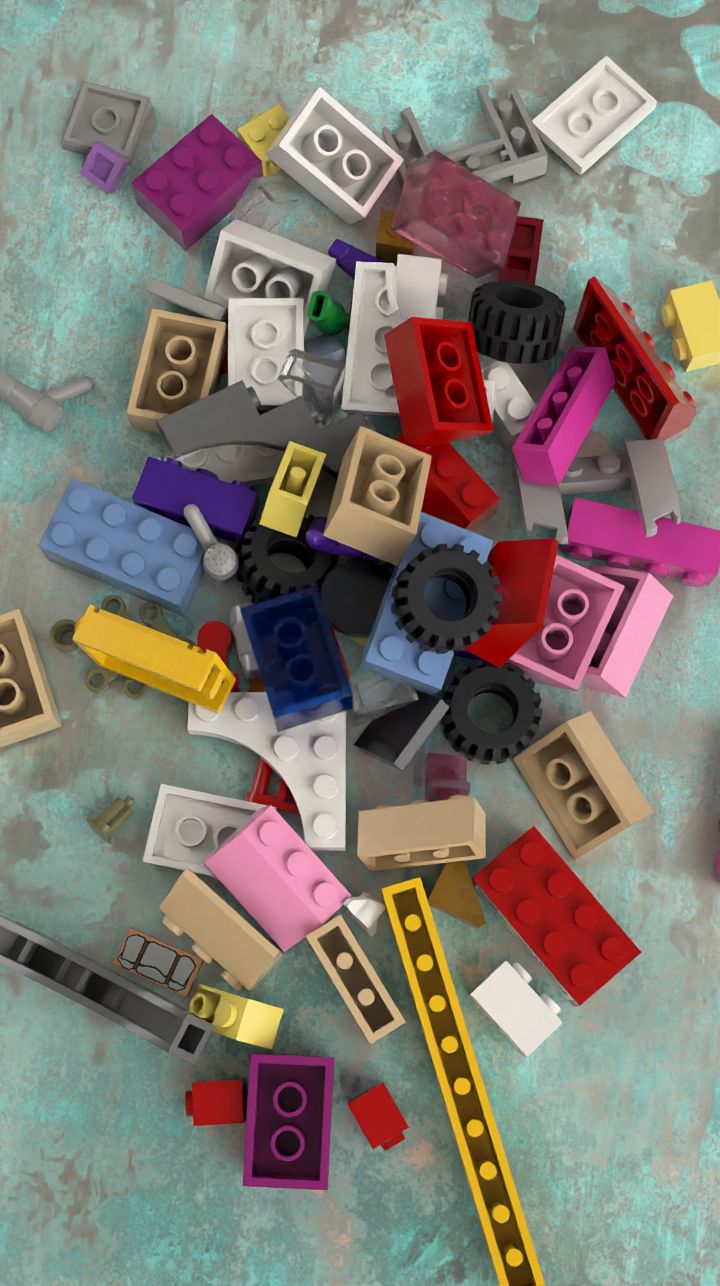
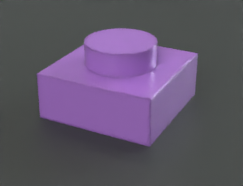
(104, 166)

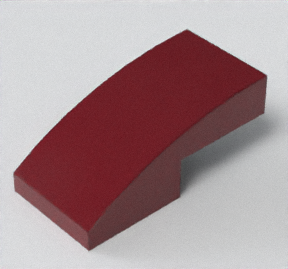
(523, 251)

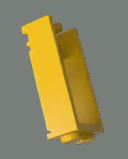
(154, 658)

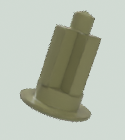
(111, 818)

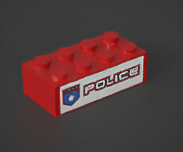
(555, 917)

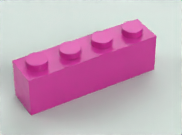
(564, 415)
(619, 539)

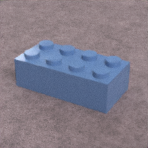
(125, 547)
(387, 648)

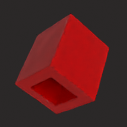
(216, 1102)
(379, 1117)

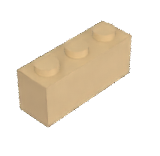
(422, 833)
(355, 979)

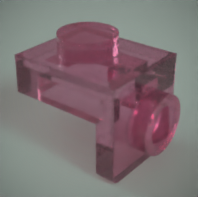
(445, 776)

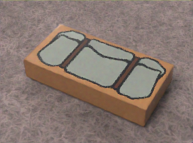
(158, 962)

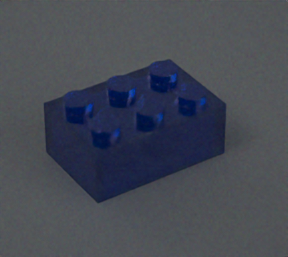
(297, 658)

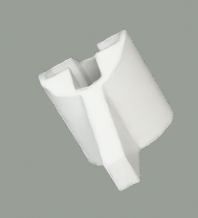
(365, 911)

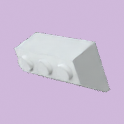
(265, 266)

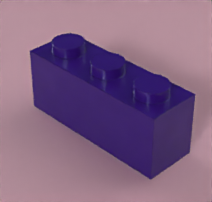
(169, 488)

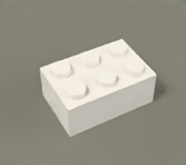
(334, 156)

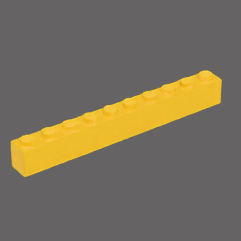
(461, 1086)

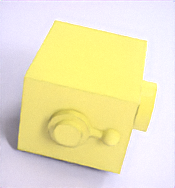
(261, 133)

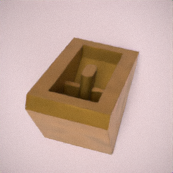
(456, 895)

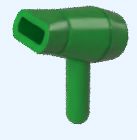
(327, 314)

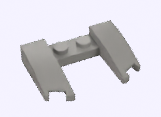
(512, 153)
(641, 468)

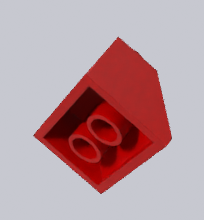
(437, 381)
(455, 489)
(525, 583)

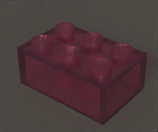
(456, 215)

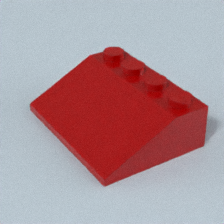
(641, 378)

